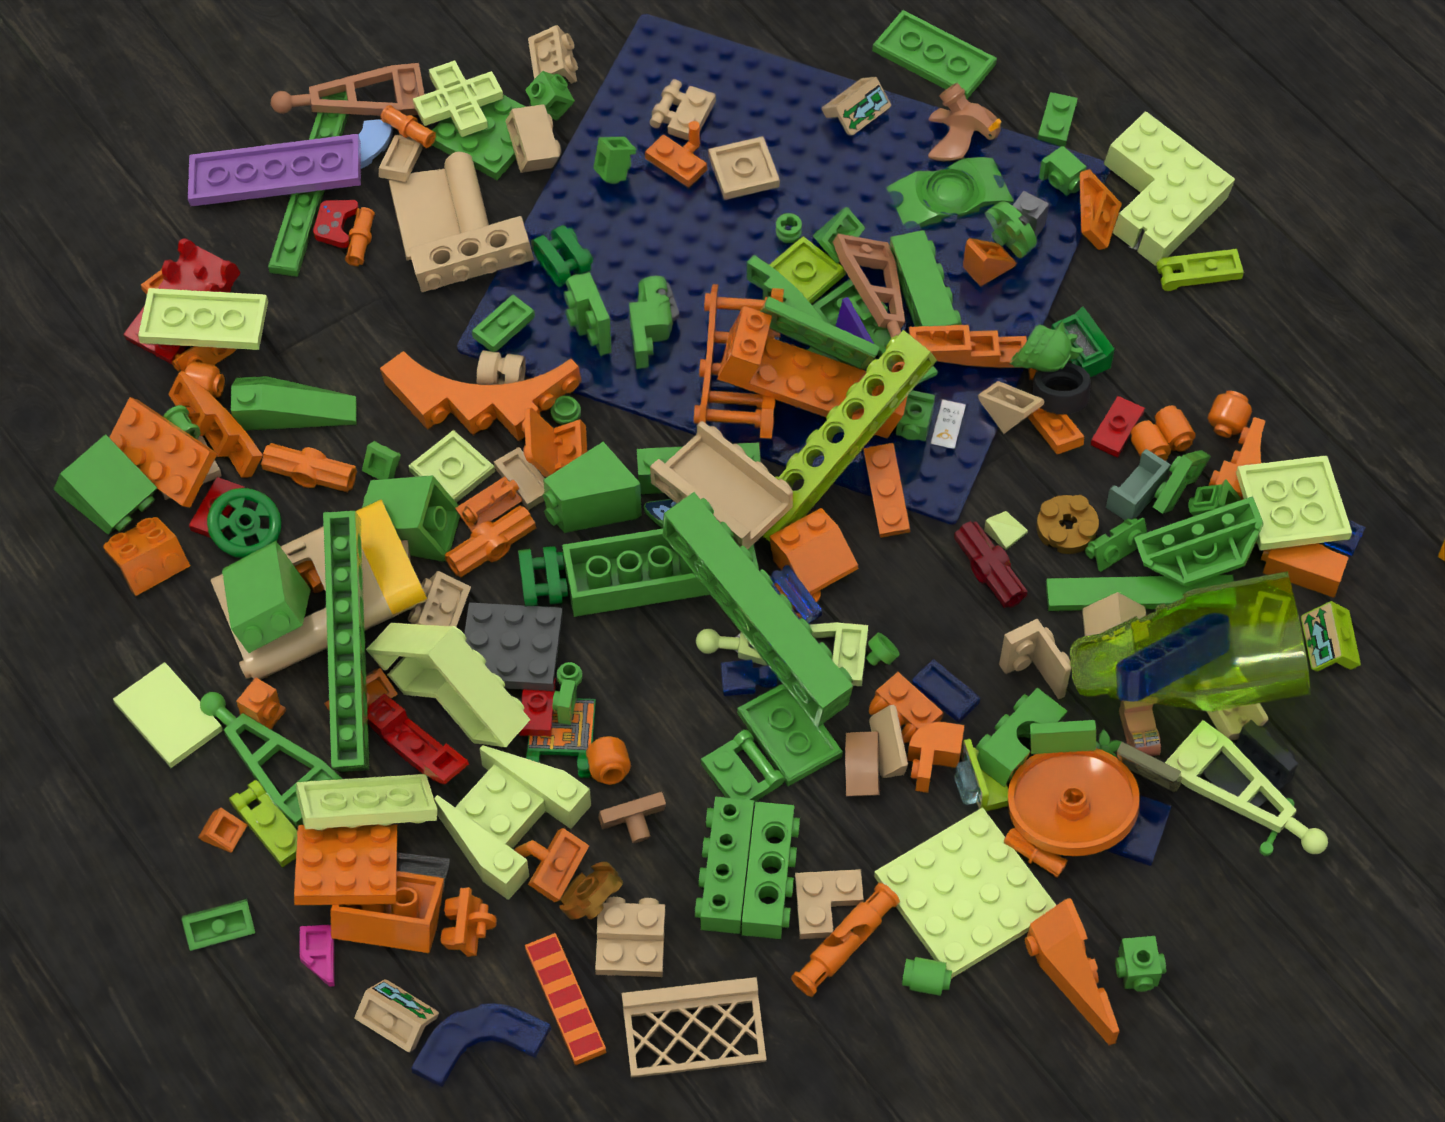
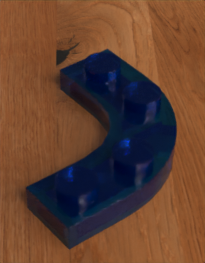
(477, 1025)

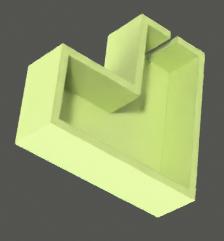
(1174, 184)
(446, 668)

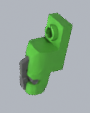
(651, 317)

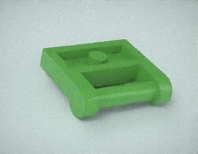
(734, 777)

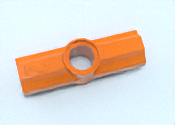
(309, 467)
(490, 541)

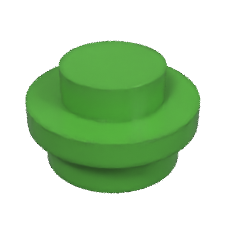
(565, 410)

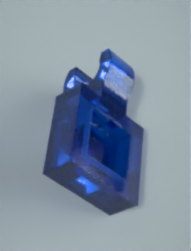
(741, 677)

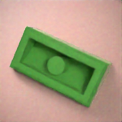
(829, 305)
(218, 924)

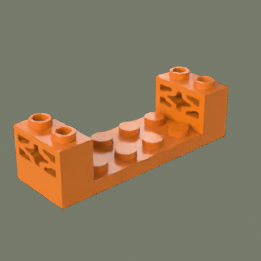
(791, 372)

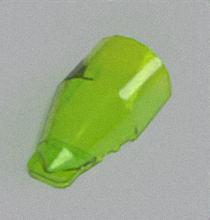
(1263, 659)

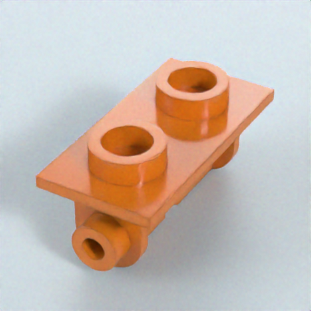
(205, 355)
(489, 503)

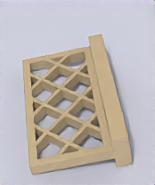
(689, 998)

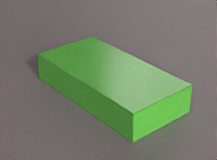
(1063, 737)

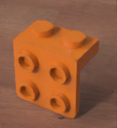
(552, 447)
(147, 554)

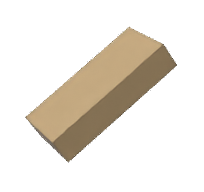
(400, 158)
(525, 474)

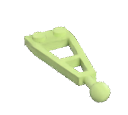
(848, 646)
(1202, 748)

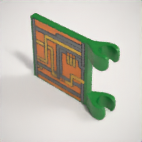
(568, 739)

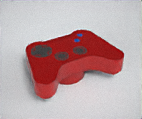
(331, 221)

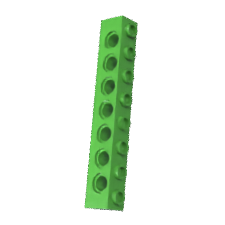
(346, 641)

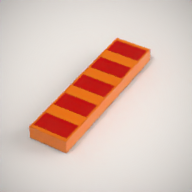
(565, 999)

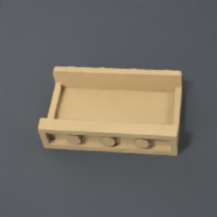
(732, 483)

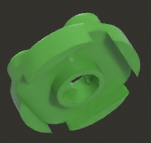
(1010, 230)

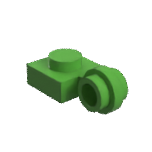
(564, 701)

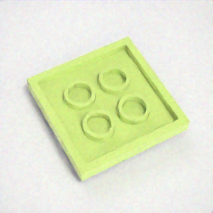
(1295, 502)

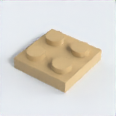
(743, 168)

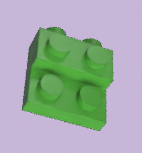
(588, 311)

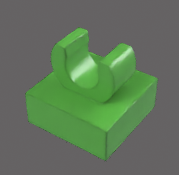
(380, 461)

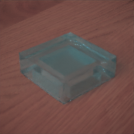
(966, 782)

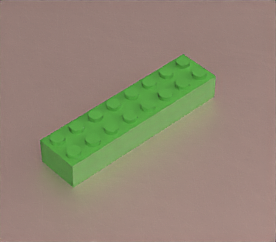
(757, 608)

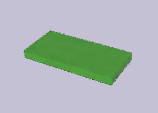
(934, 53)
(819, 334)

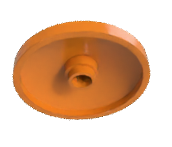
(1073, 801)

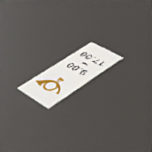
(948, 424)

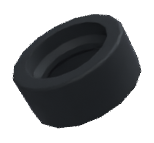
(1063, 401)

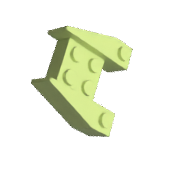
(503, 811)

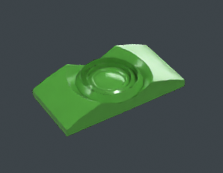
(954, 194)

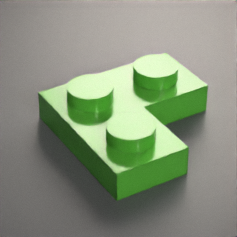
(1184, 472)

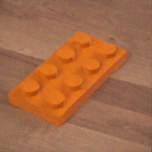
(163, 451)

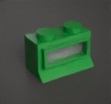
(1097, 349)

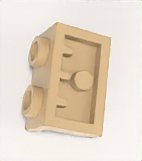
(553, 53)
(444, 603)

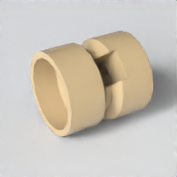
(498, 370)

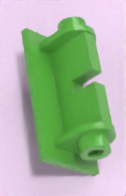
(1112, 549)

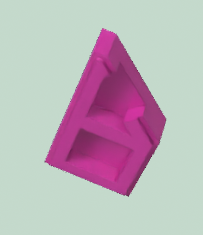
(318, 951)

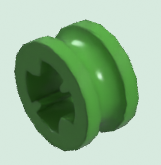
(791, 235)

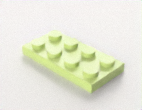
(203, 319)
(366, 801)

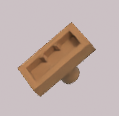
(633, 814)

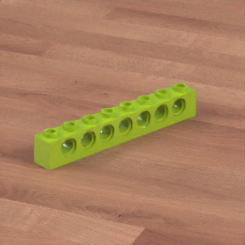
(857, 432)

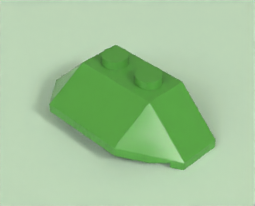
(1203, 544)

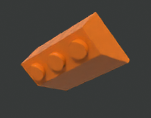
(402, 925)

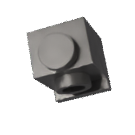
(1033, 211)

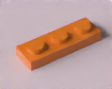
(886, 490)

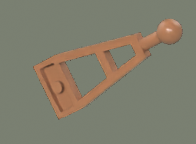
(406, 84)
(877, 255)

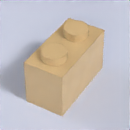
(533, 138)

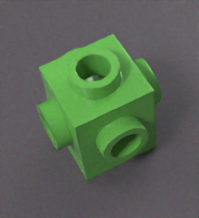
(551, 92)
(1140, 963)

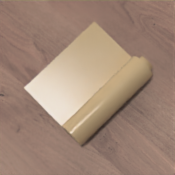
(438, 202)

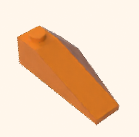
(1060, 951)

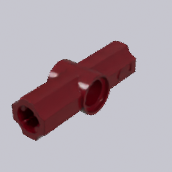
(990, 564)

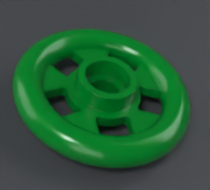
(235, 498)

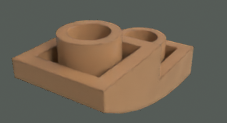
(862, 764)

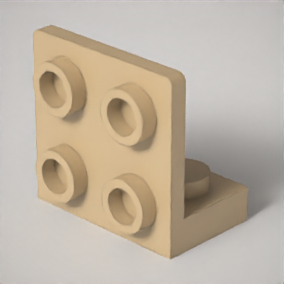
(1038, 645)

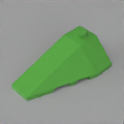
(281, 404)

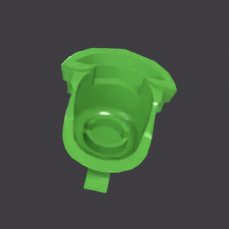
(1047, 349)

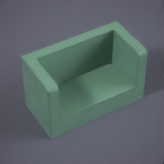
(1139, 487)

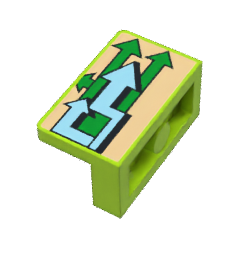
(1330, 637)
(990, 793)

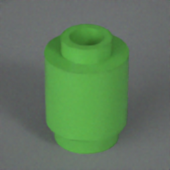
(926, 976)

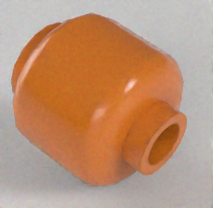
(207, 376)
(1229, 414)
(608, 760)

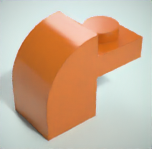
(934, 744)

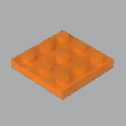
(346, 865)

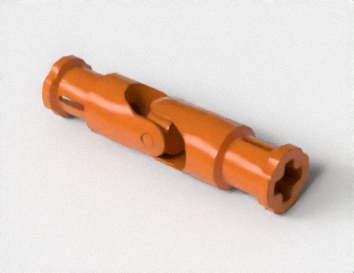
(843, 942)

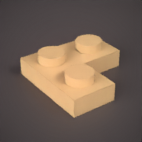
(818, 893)

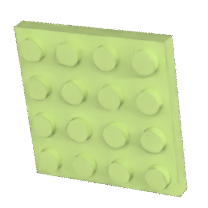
(965, 892)

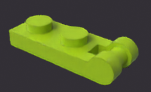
(1199, 268)
(267, 822)

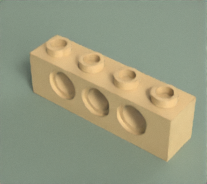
(471, 254)

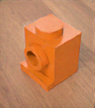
(261, 703)

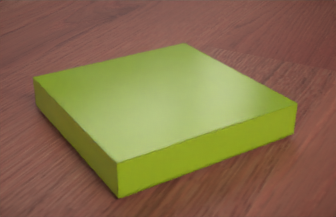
(808, 269)

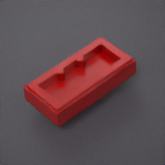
(1117, 426)
(199, 521)
(539, 709)

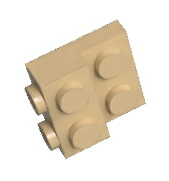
(630, 938)

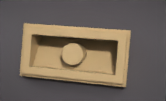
(891, 745)

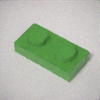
(1057, 119)
(503, 323)

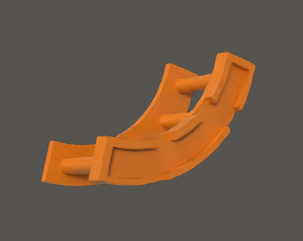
(764, 413)

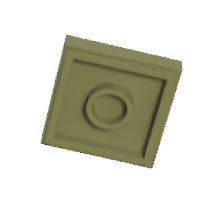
(1149, 767)

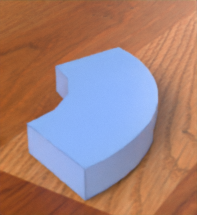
(374, 139)

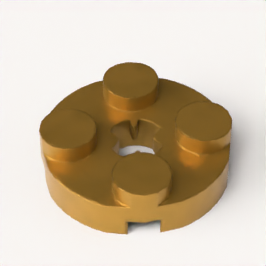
(1070, 508)
(587, 894)

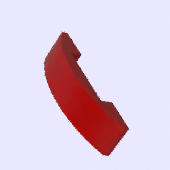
(412, 742)

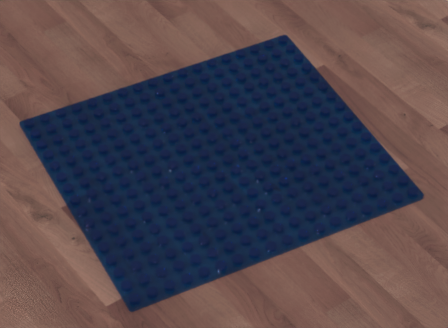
(702, 240)

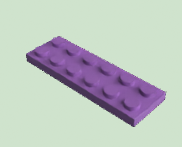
(274, 170)

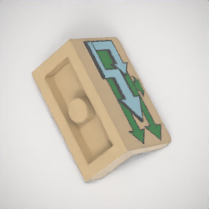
(858, 104)
(395, 1014)

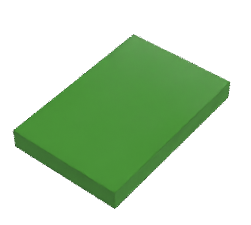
(788, 734)

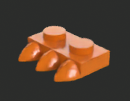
(911, 705)

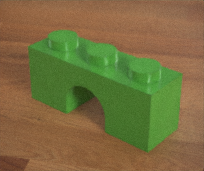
(1002, 752)

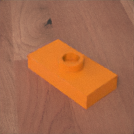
(1057, 430)

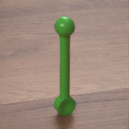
(1266, 847)

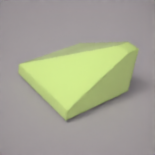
(1004, 529)

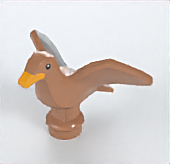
(963, 121)

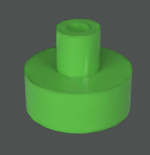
(882, 650)

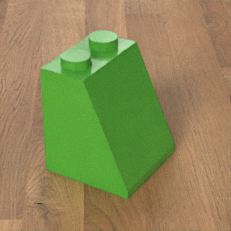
(106, 486)
(592, 492)
(419, 512)
(264, 596)

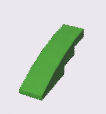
(767, 278)

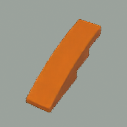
(966, 347)
(216, 425)

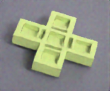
(458, 98)

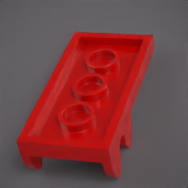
(195, 272)

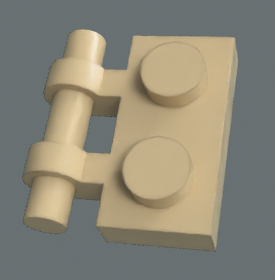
(693, 106)

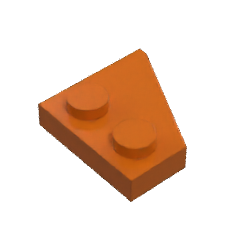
(1098, 210)

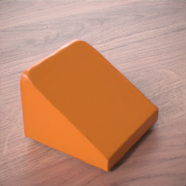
(223, 830)

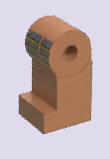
(1140, 727)

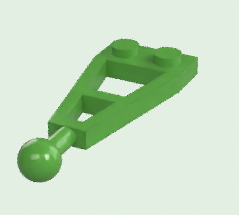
(214, 705)

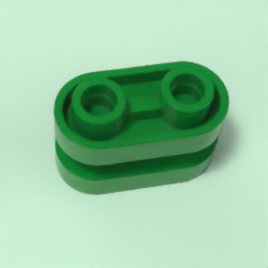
(566, 242)
(552, 563)

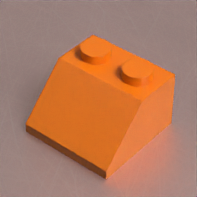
(813, 551)

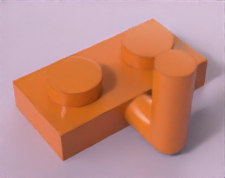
(678, 160)
(556, 864)

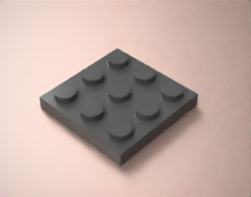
(517, 642)

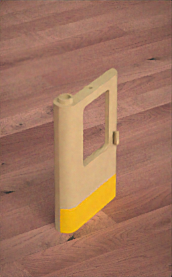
(388, 590)

